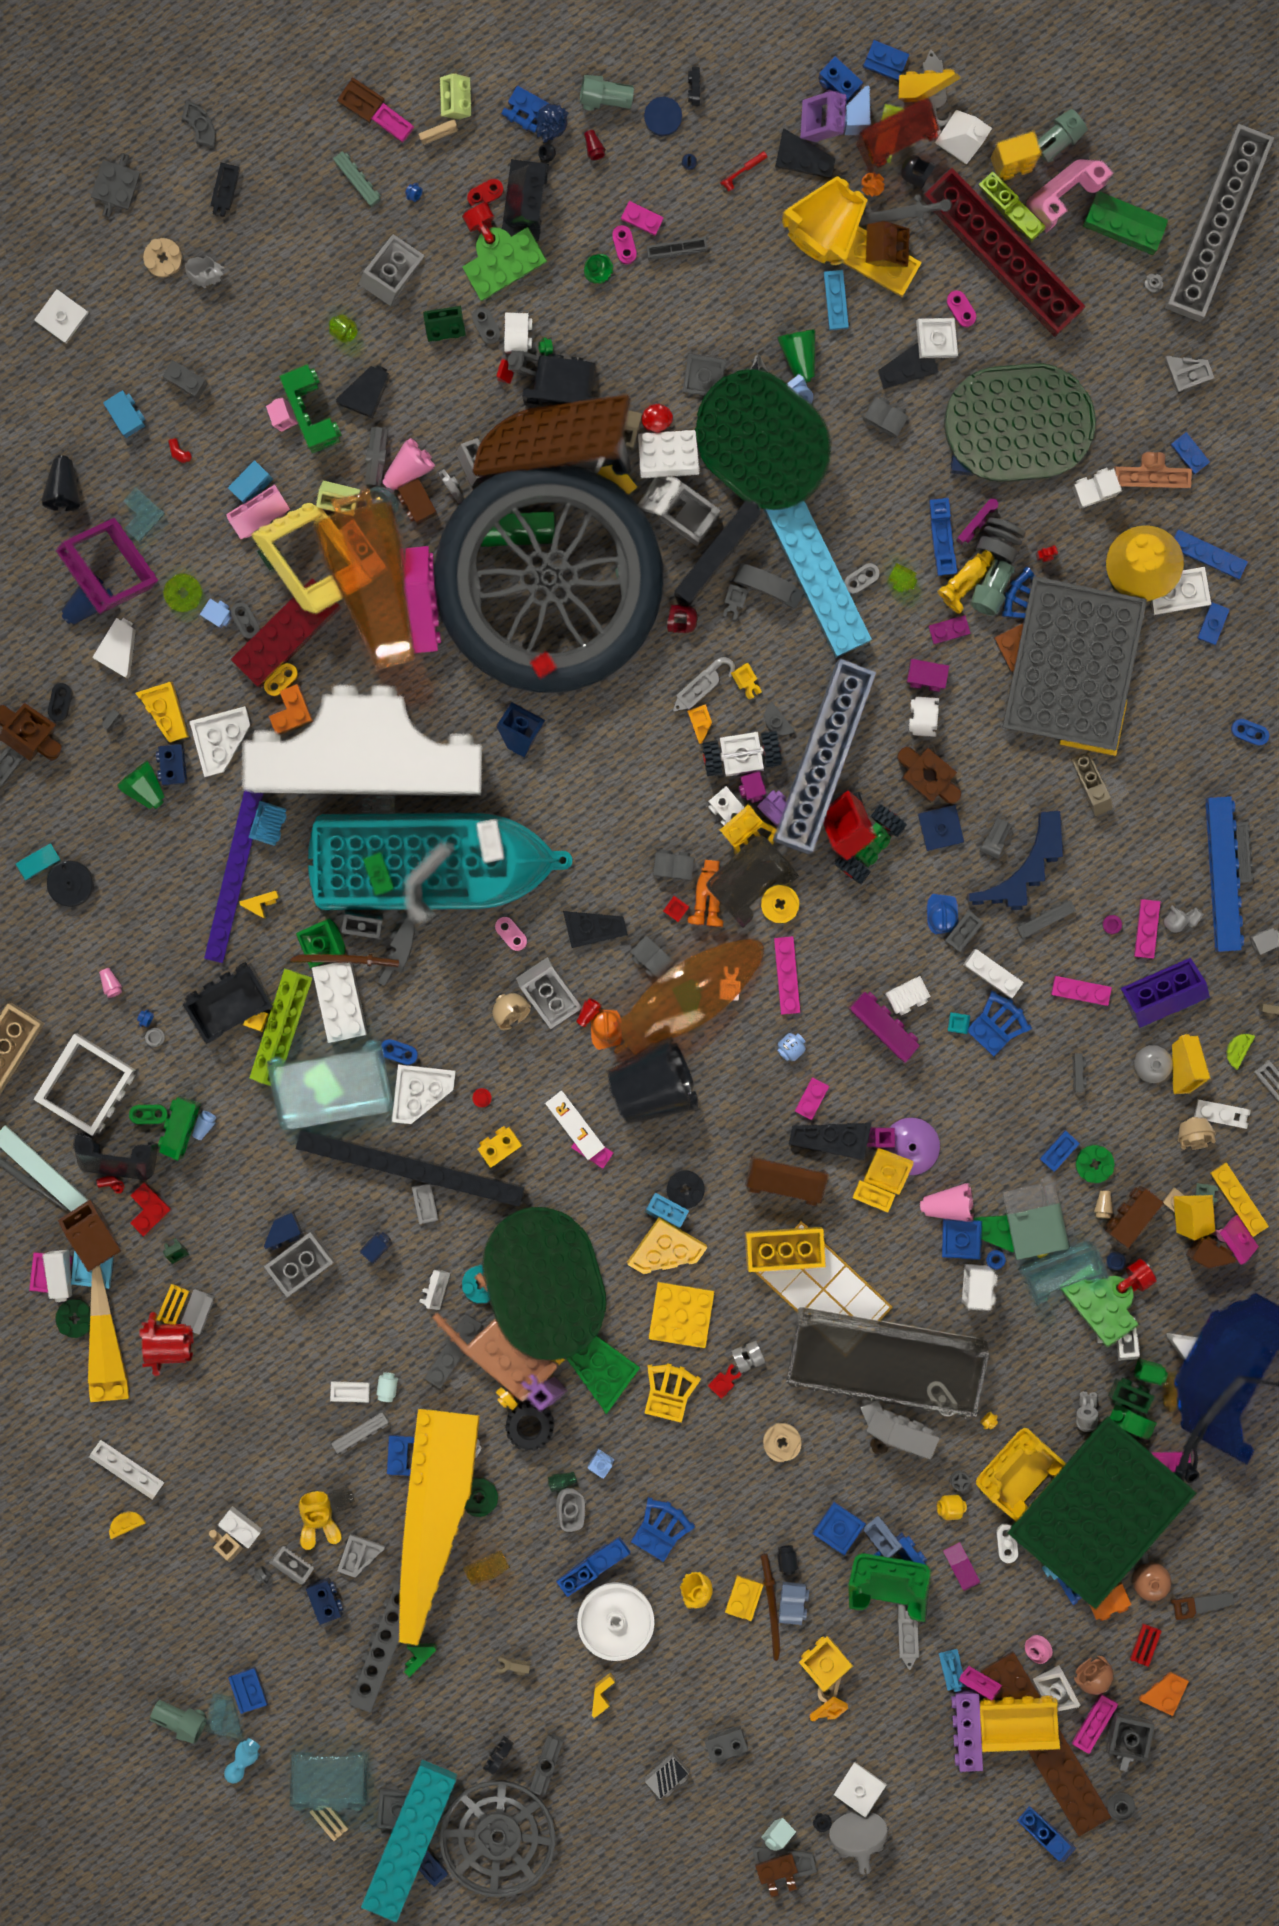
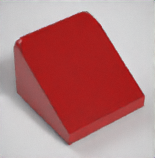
(503, 374)

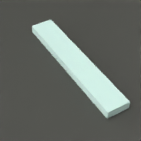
(40, 1169)

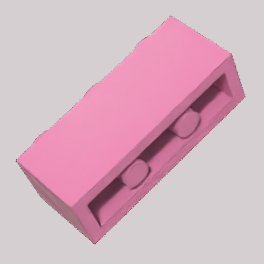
(258, 512)

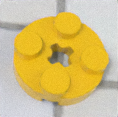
(776, 914)

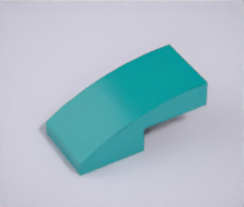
(37, 862)

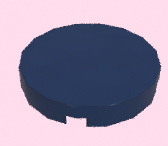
(663, 116)

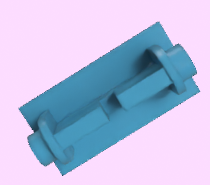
(951, 1669)

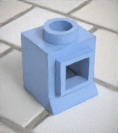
(600, 1464)

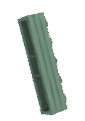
(357, 178)

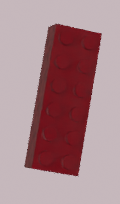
(280, 639)

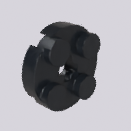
(691, 1180)
(497, 1755)

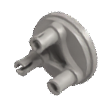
(859, 1837)

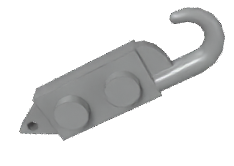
(939, 98)
(701, 685)
(907, 1637)

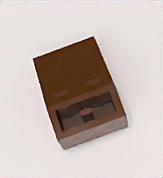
(89, 1235)

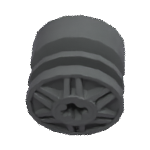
(1002, 536)

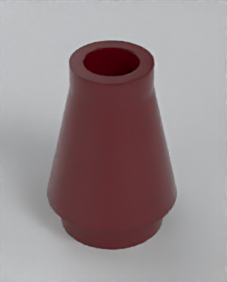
(594, 147)

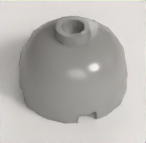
(1153, 1064)

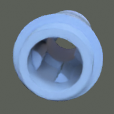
(203, 1124)

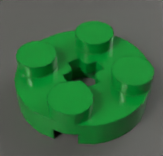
(1090, 1174)

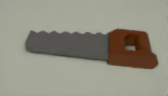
(1200, 1604)

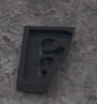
(906, 368)
(593, 928)

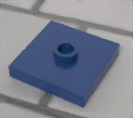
(962, 1239)
(839, 1528)

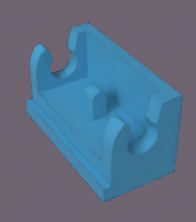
(250, 482)
(667, 1210)

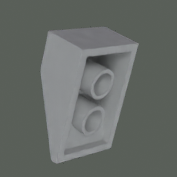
(391, 269)
(548, 993)

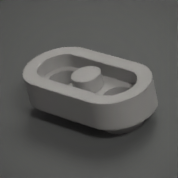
(861, 579)

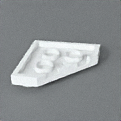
(219, 738)
(419, 1091)

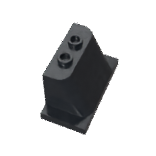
(524, 197)
(561, 381)

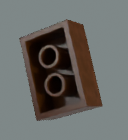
(1133, 1216)

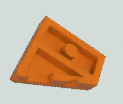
(1166, 1693)

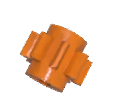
(872, 184)

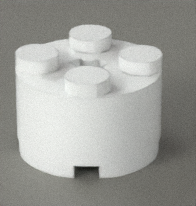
(925, 716)

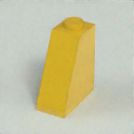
(1188, 1065)

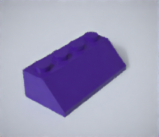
(1165, 992)

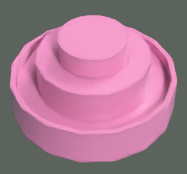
(1038, 1649)

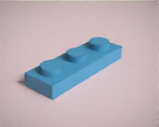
(836, 300)

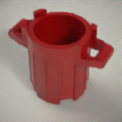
(165, 1343)

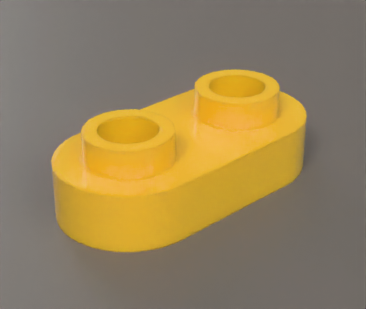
(280, 679)

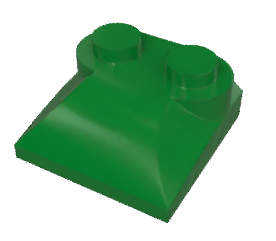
(321, 939)

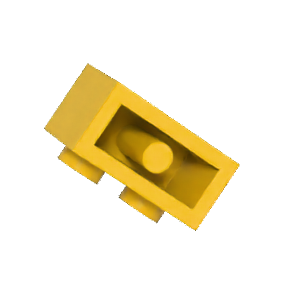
(500, 1146)

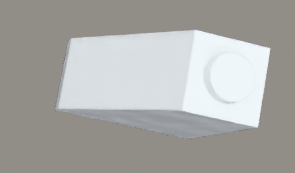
(117, 647)
(58, 1274)

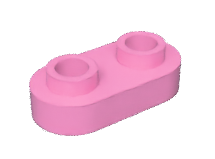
(511, 933)

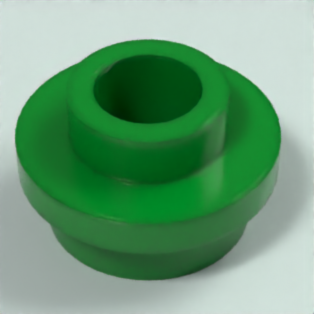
(545, 346)

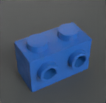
(840, 79)

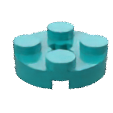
(470, 1286)

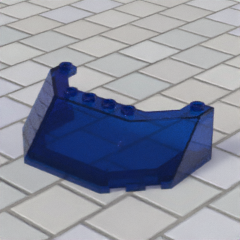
(1229, 1345)

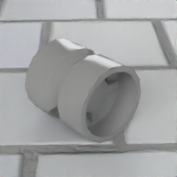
(756, 1357)

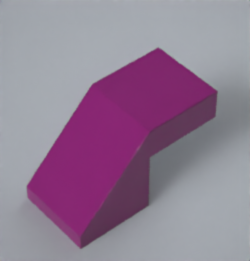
(881, 1137)
(961, 1566)

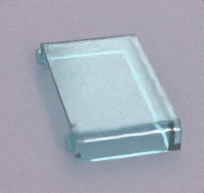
(330, 1087)

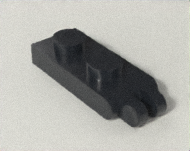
(224, 188)

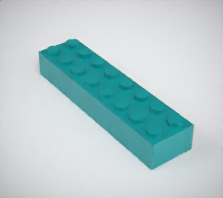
(409, 1840)

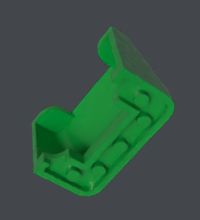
(891, 1582)

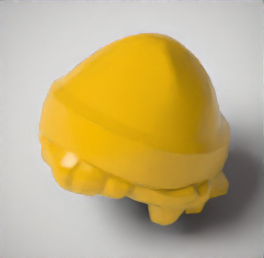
(696, 1590)

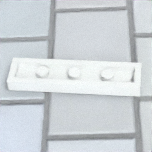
(126, 1469)

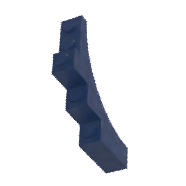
(1046, 846)

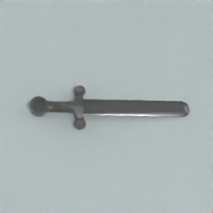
(905, 212)

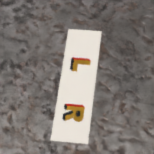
(574, 1125)

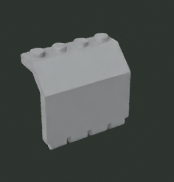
(418, 909)

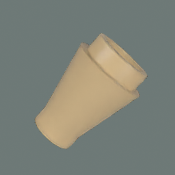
(1104, 1205)

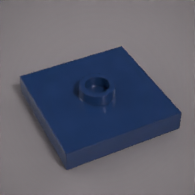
(941, 828)

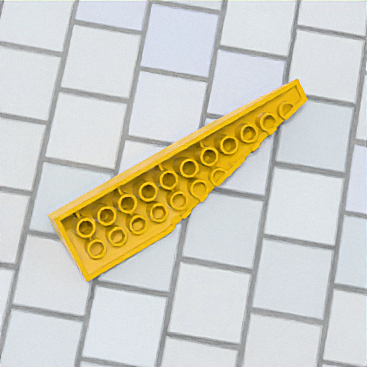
(435, 1503)

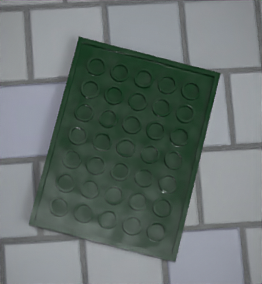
(1101, 1512)

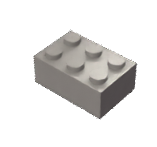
(299, 1263)
(903, 1433)

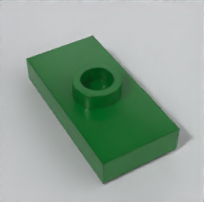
(378, 873)

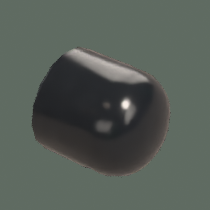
(918, 164)

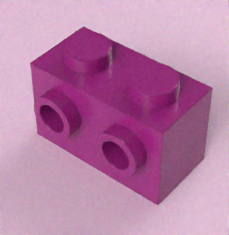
(752, 787)

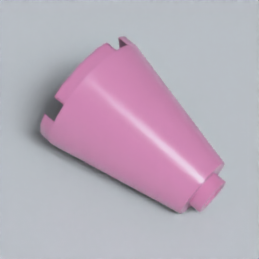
(950, 1204)

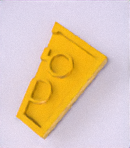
(165, 709)

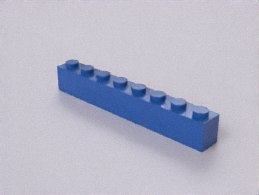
(1223, 874)

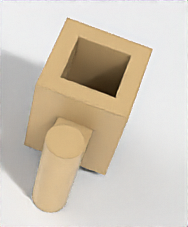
(225, 1545)

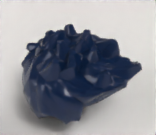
(551, 121)

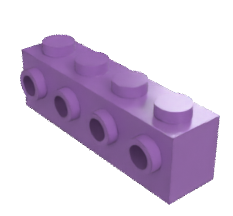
(968, 1730)

